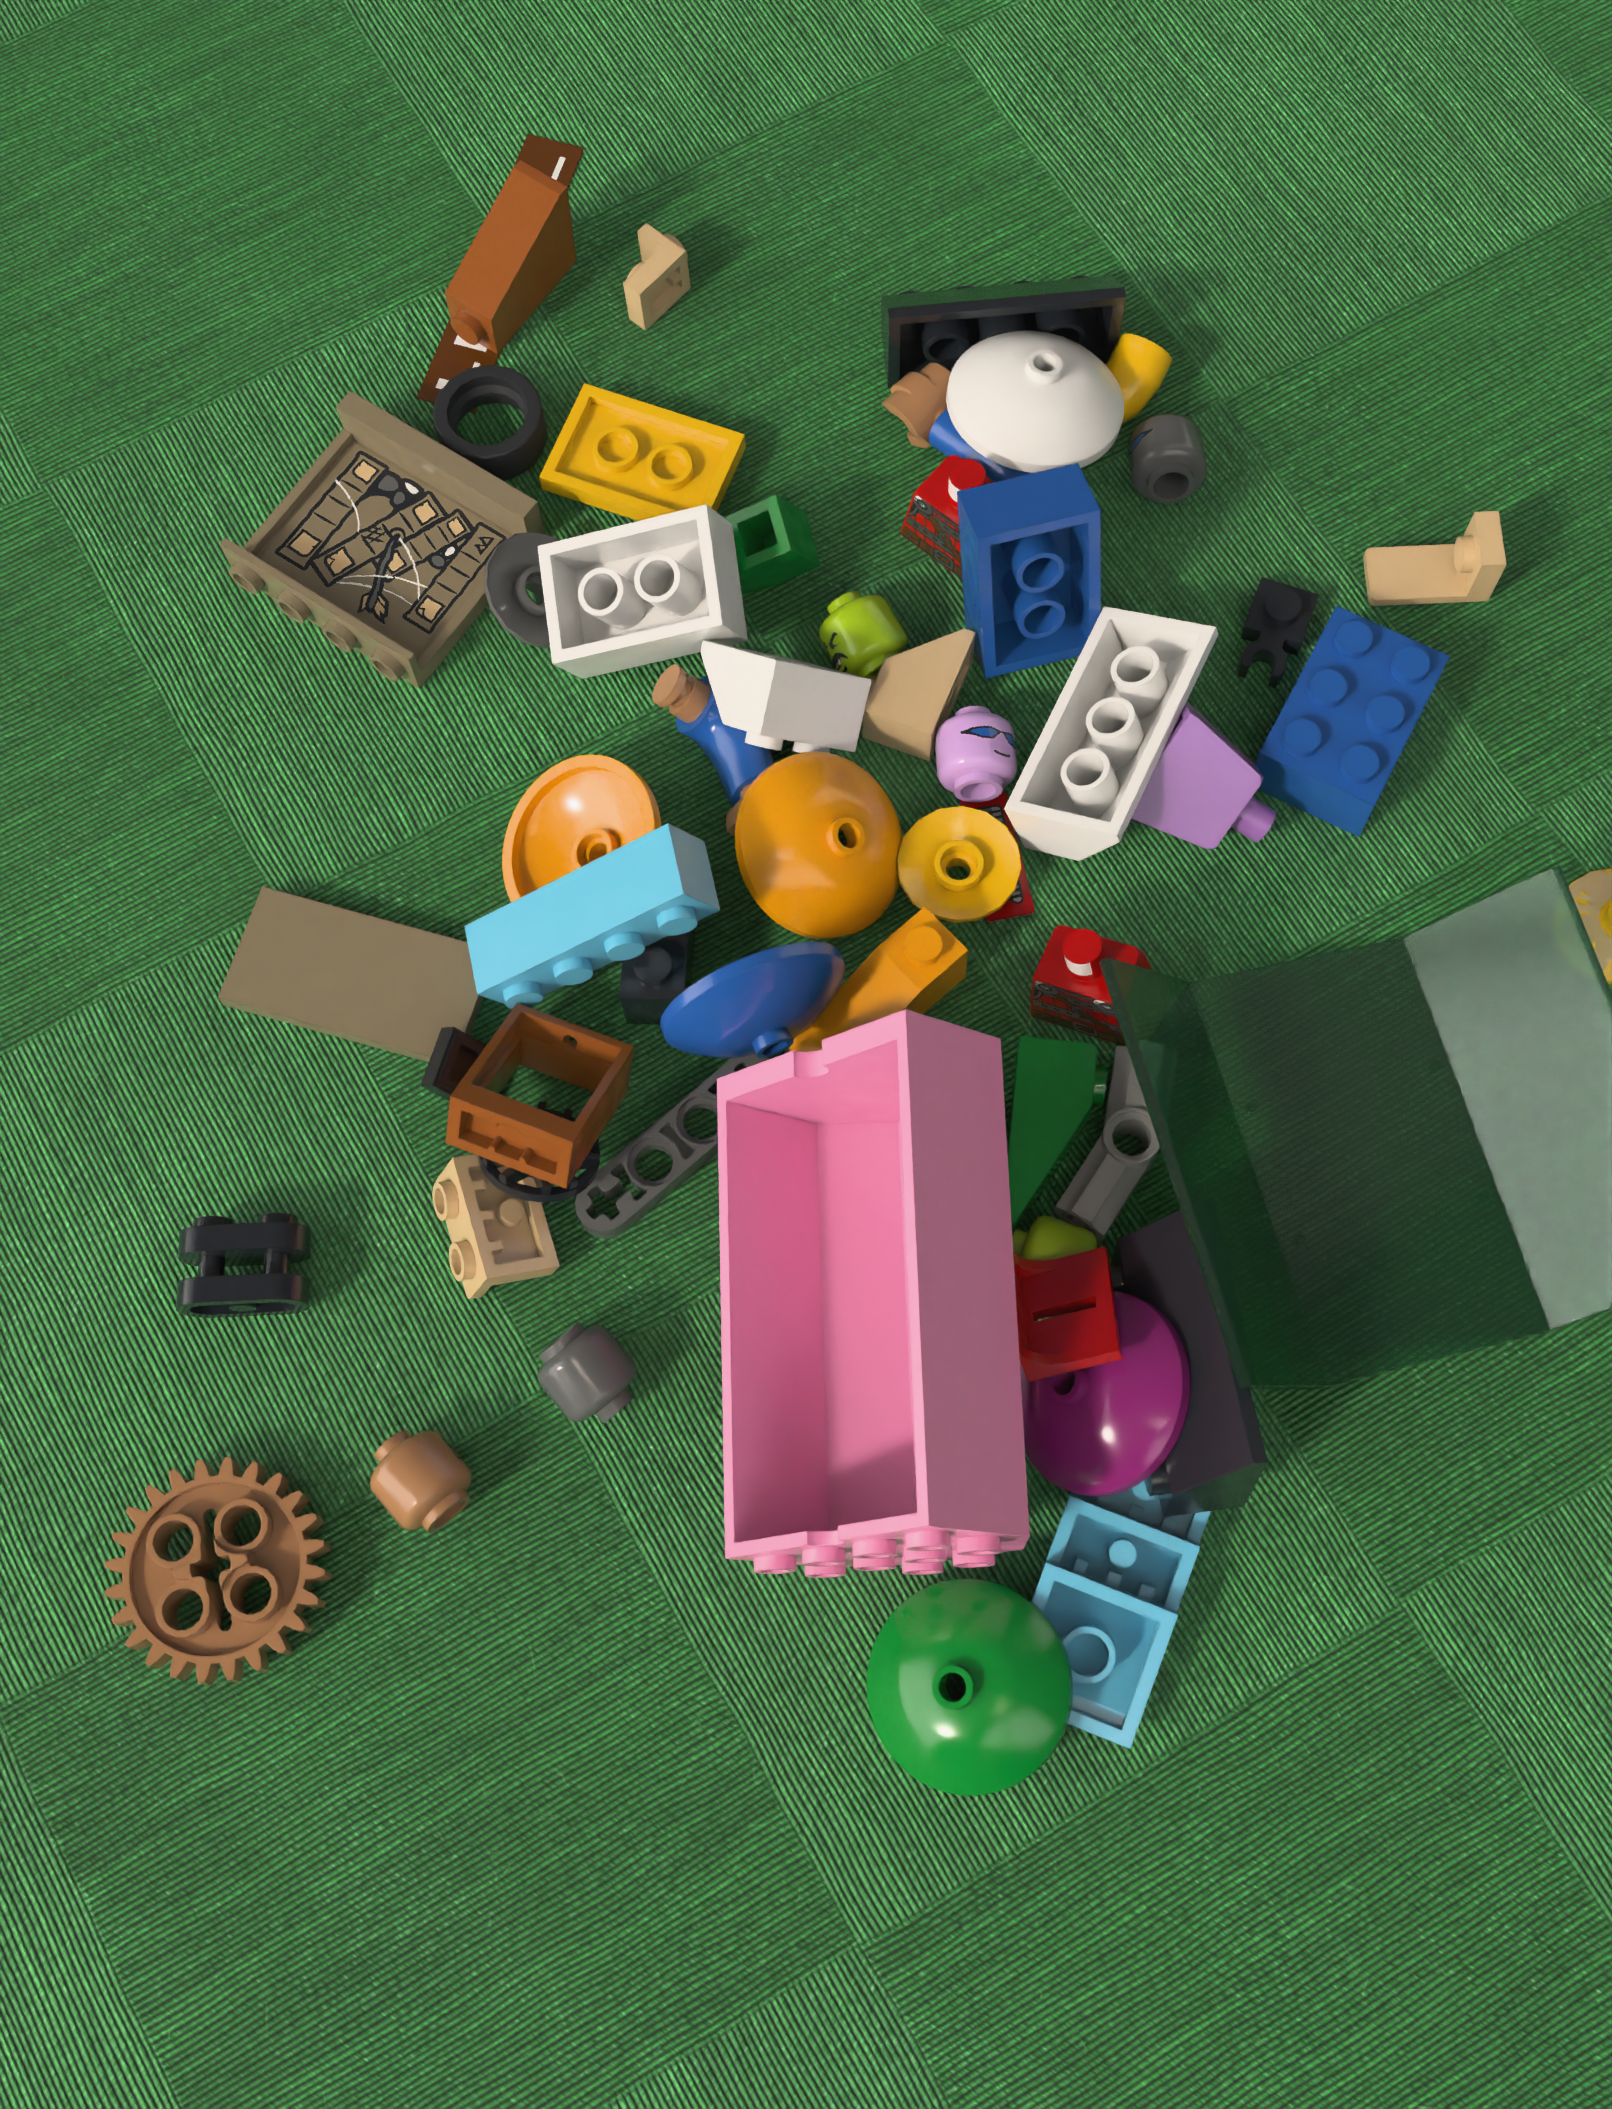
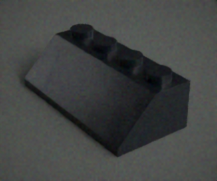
(946, 323)
(1221, 1439)

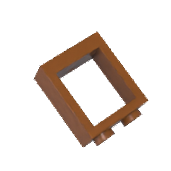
(524, 1135)

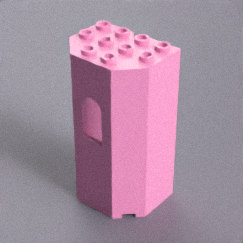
(870, 1305)

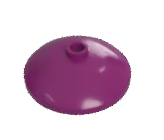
(1119, 1413)

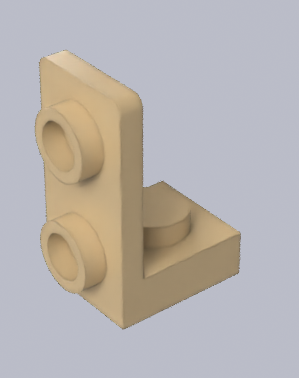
(1439, 572)

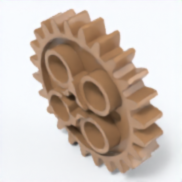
(157, 1585)

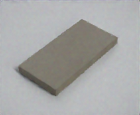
(351, 975)

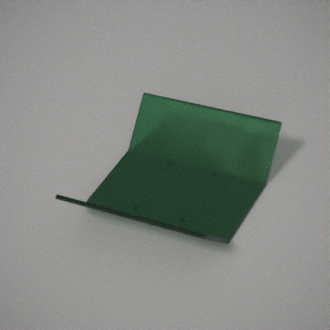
(1389, 1138)

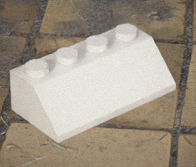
(1107, 732)

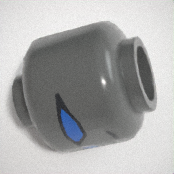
(1167, 458)

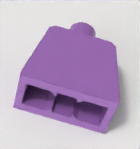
(1203, 787)

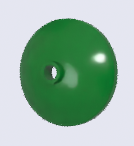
(1013, 1678)

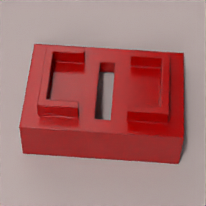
(1071, 1339)

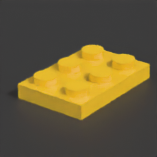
(639, 457)

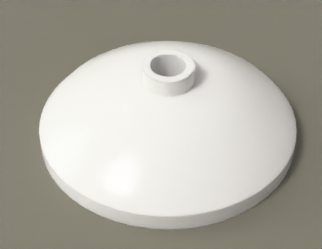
(1034, 401)

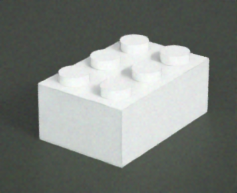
(642, 592)

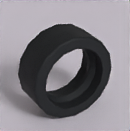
(487, 386)

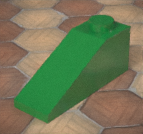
(772, 543)
(1049, 1110)

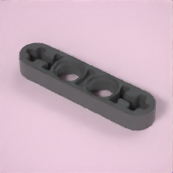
(664, 1135)

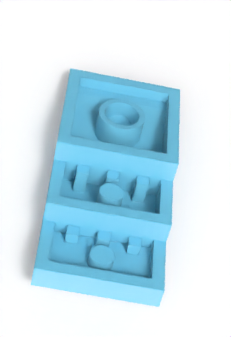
(1115, 1600)

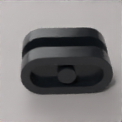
(219, 1243)

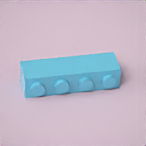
(592, 917)

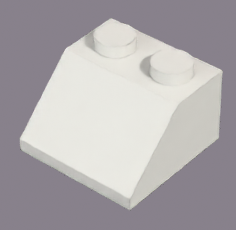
(785, 699)

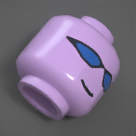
(975, 754)

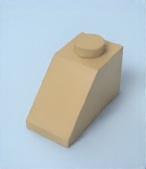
(917, 693)

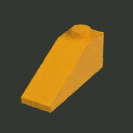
(902, 973)

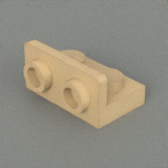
(490, 1231)

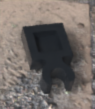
(1275, 626)

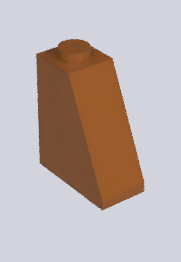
(513, 259)

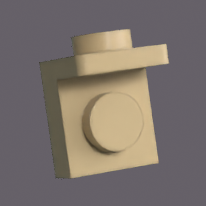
(658, 279)

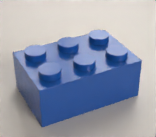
(1030, 568)
(1348, 720)

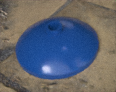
(755, 1002)

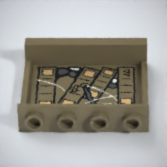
(384, 543)

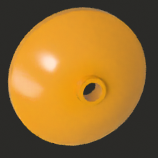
(574, 818)
(793, 849)

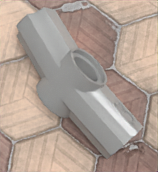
(1107, 1174)

